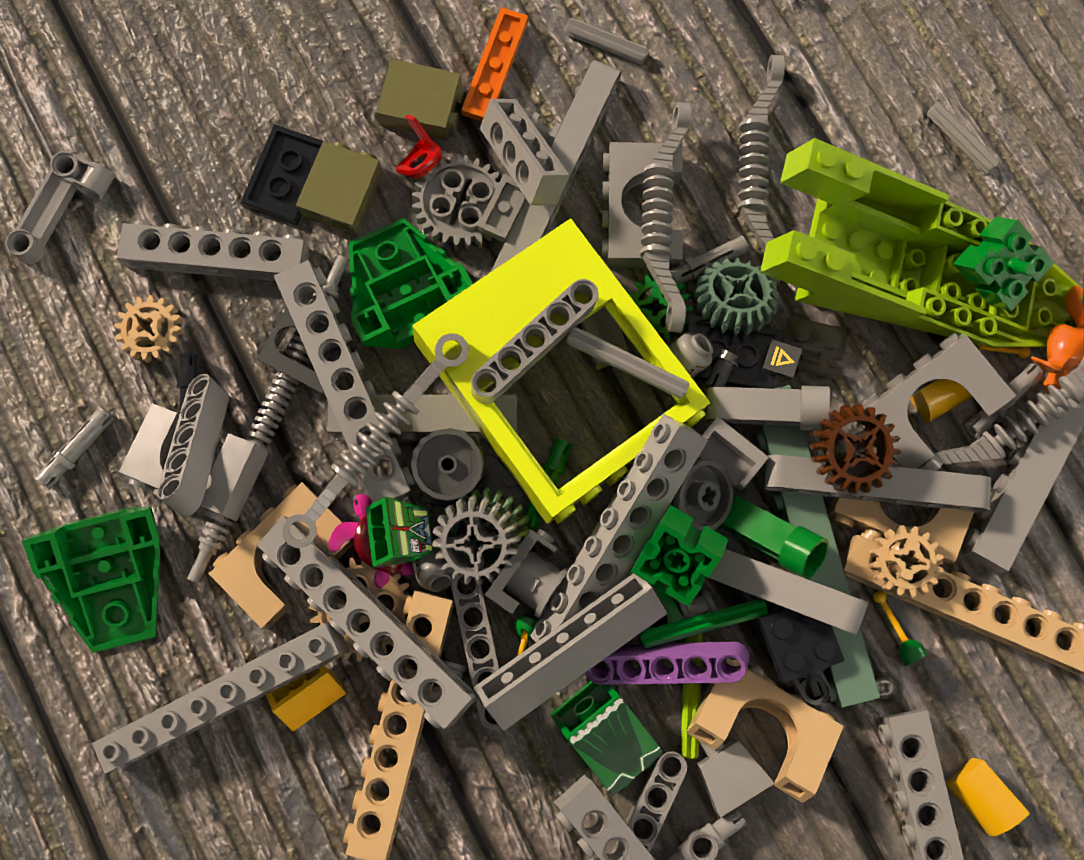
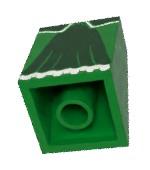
(606, 735)

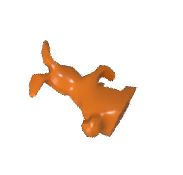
(1064, 342)

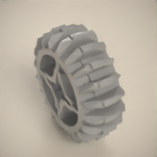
(450, 544)

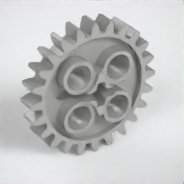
(434, 194)

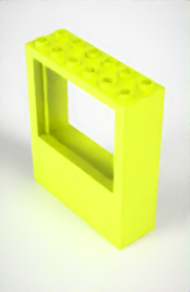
(498, 309)

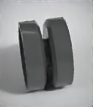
(467, 459)
(705, 494)

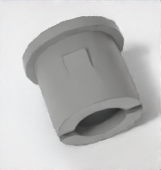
(536, 582)

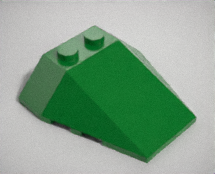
(398, 283)
(103, 574)

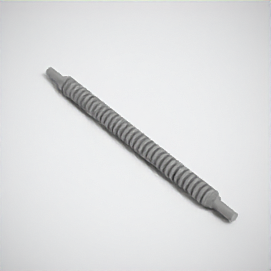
(210, 544)

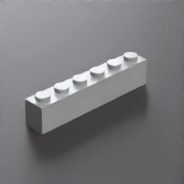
(435, 414)
(1023, 490)
(570, 651)

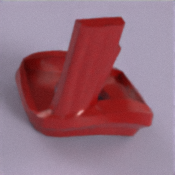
(423, 148)

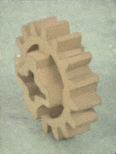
(140, 336)
(903, 575)

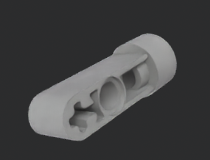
(770, 406)

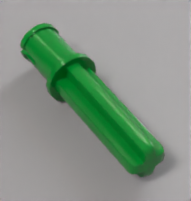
(553, 468)

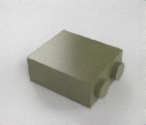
(423, 93)
(340, 187)

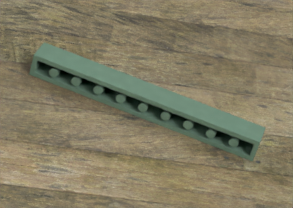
(853, 679)

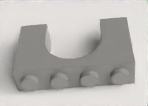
(625, 170)
(956, 361)
(229, 477)

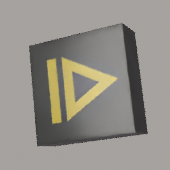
(781, 359)

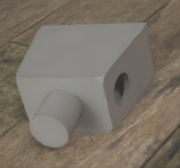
(731, 776)

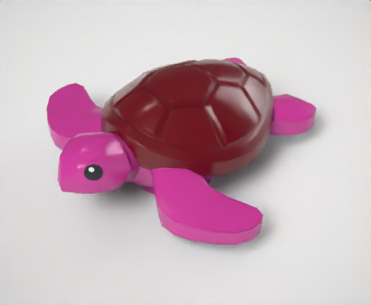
(359, 533)

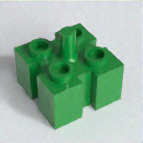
(1004, 263)
(679, 555)

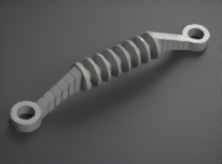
(755, 159)
(658, 219)
(371, 443)
(991, 447)

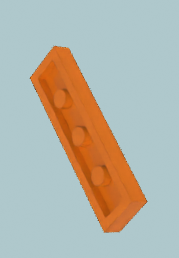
(495, 62)

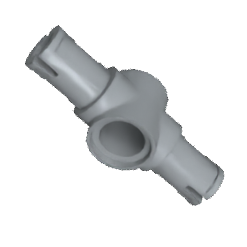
(715, 833)

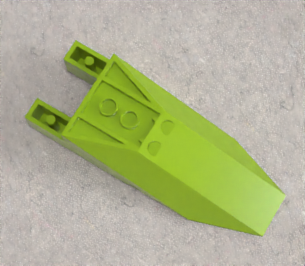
(889, 252)

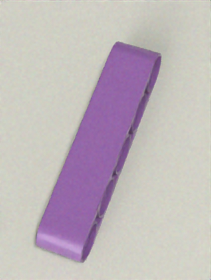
(681, 657)

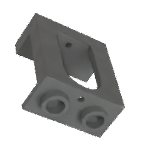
(270, 356)
(495, 592)

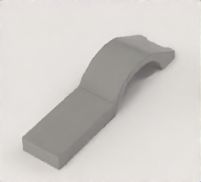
(508, 198)

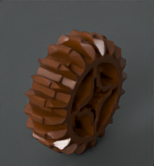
(873, 431)

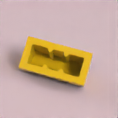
(939, 398)
(306, 696)
(986, 797)

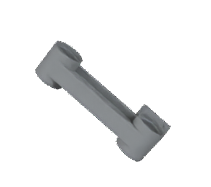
(52, 201)

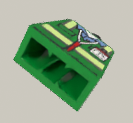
(398, 532)

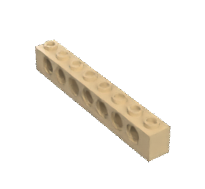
(981, 618)
(377, 844)

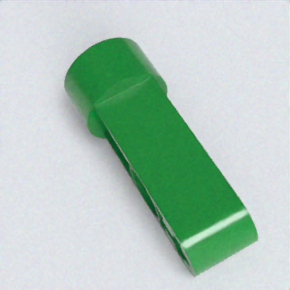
(794, 547)

